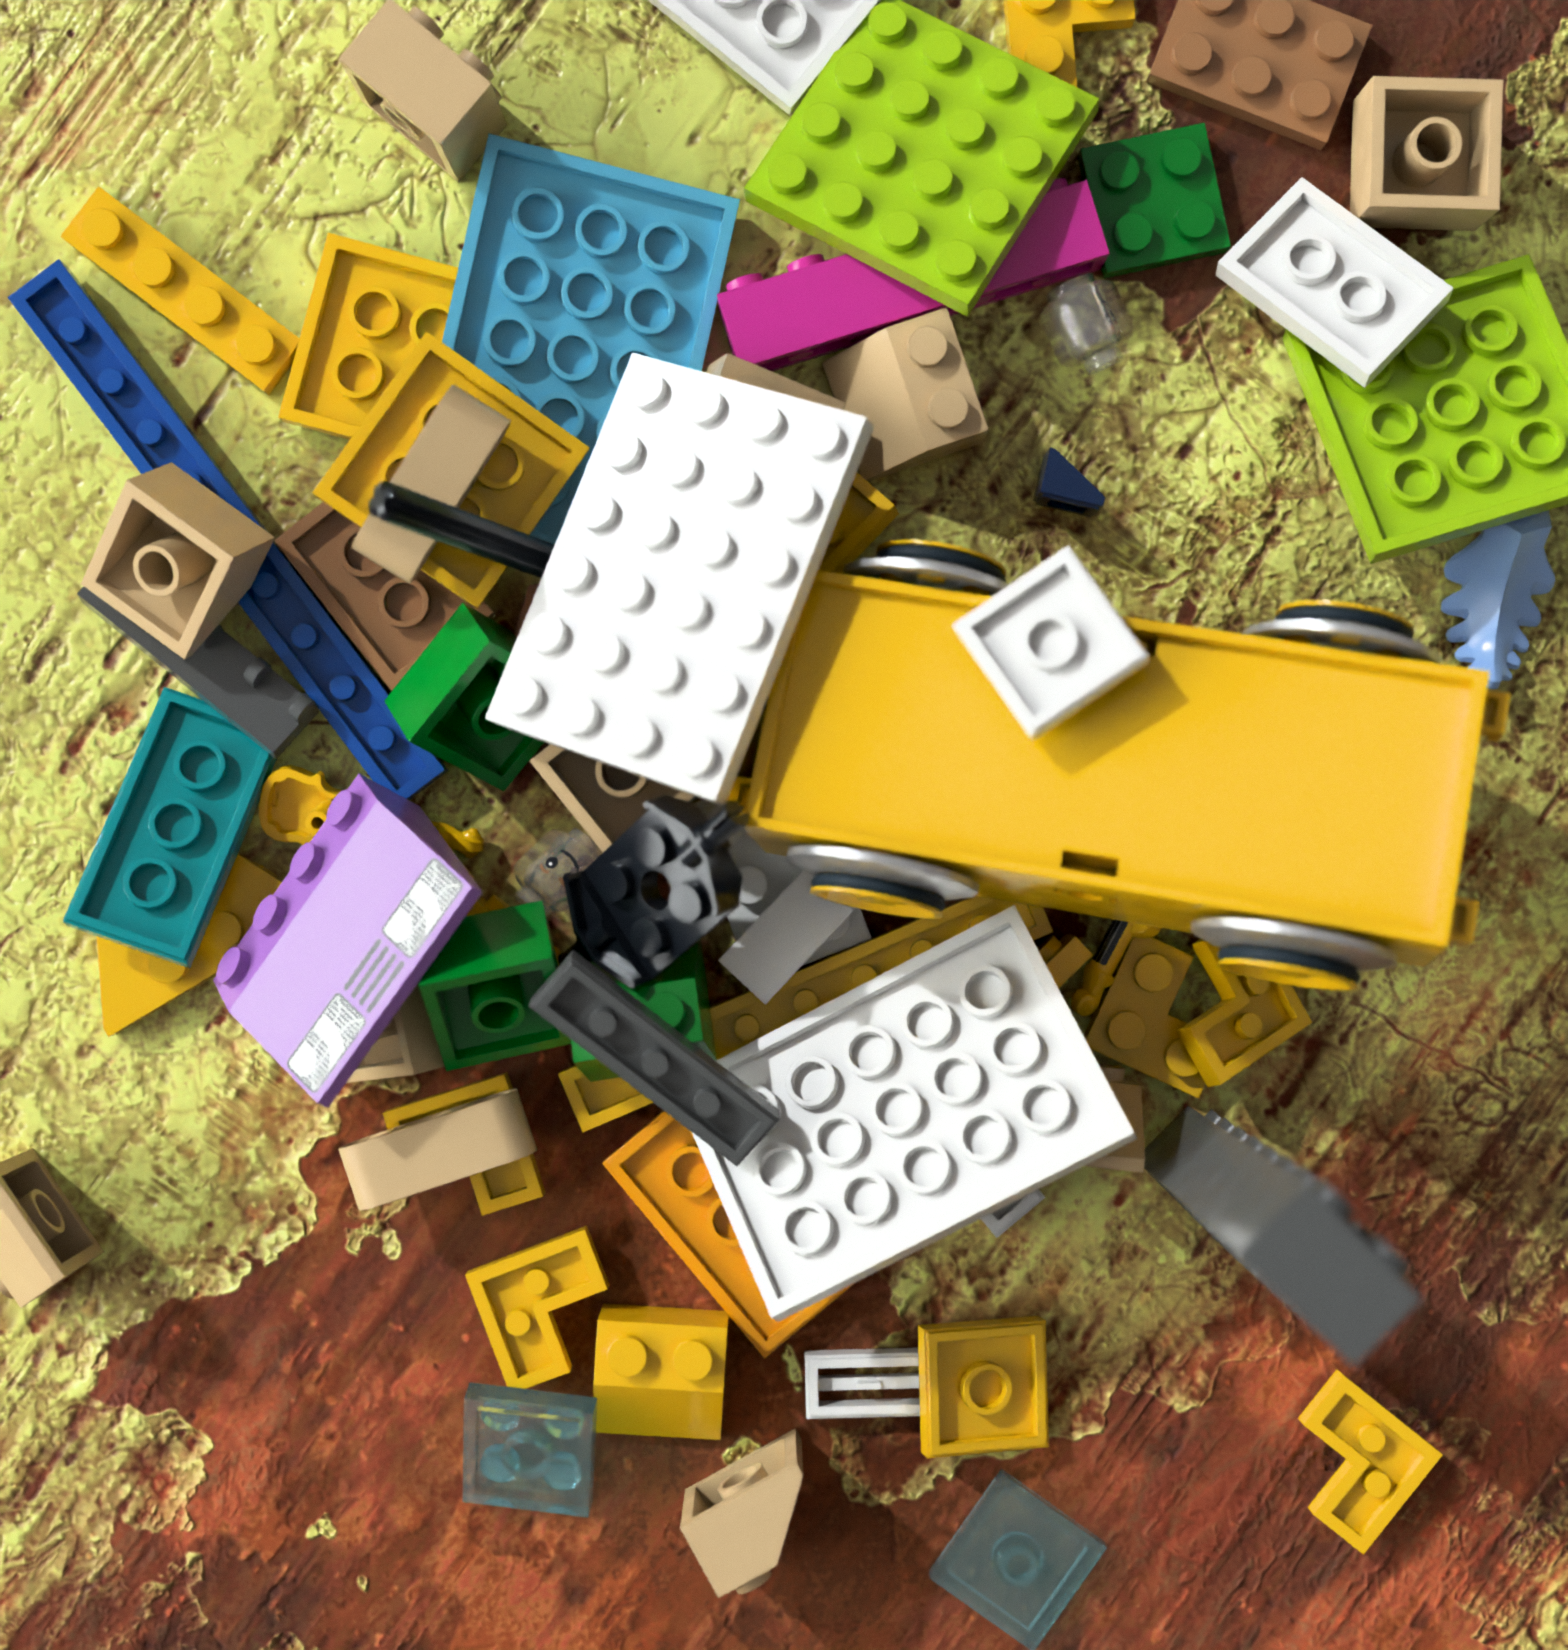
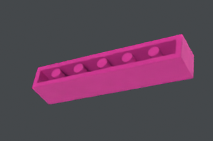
(843, 301)

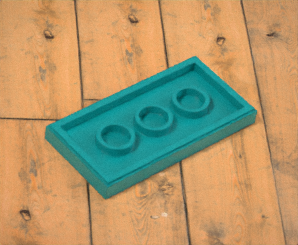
(172, 832)

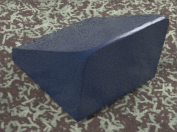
(1065, 488)

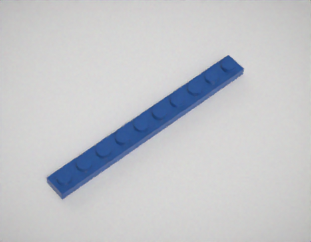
(279, 598)

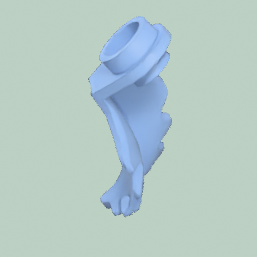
(1495, 598)

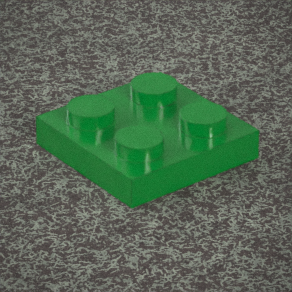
(1156, 199)

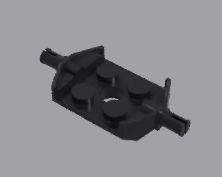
(617, 901)

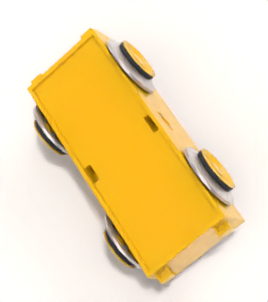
(1239, 788)

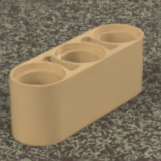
(440, 466)
(437, 1149)

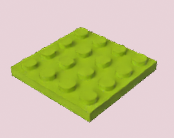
(922, 152)
(1457, 424)

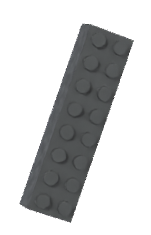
(1285, 1230)

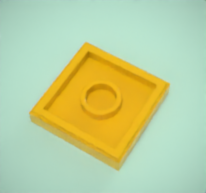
(983, 1386)

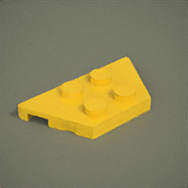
(140, 983)

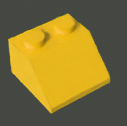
(660, 1371)

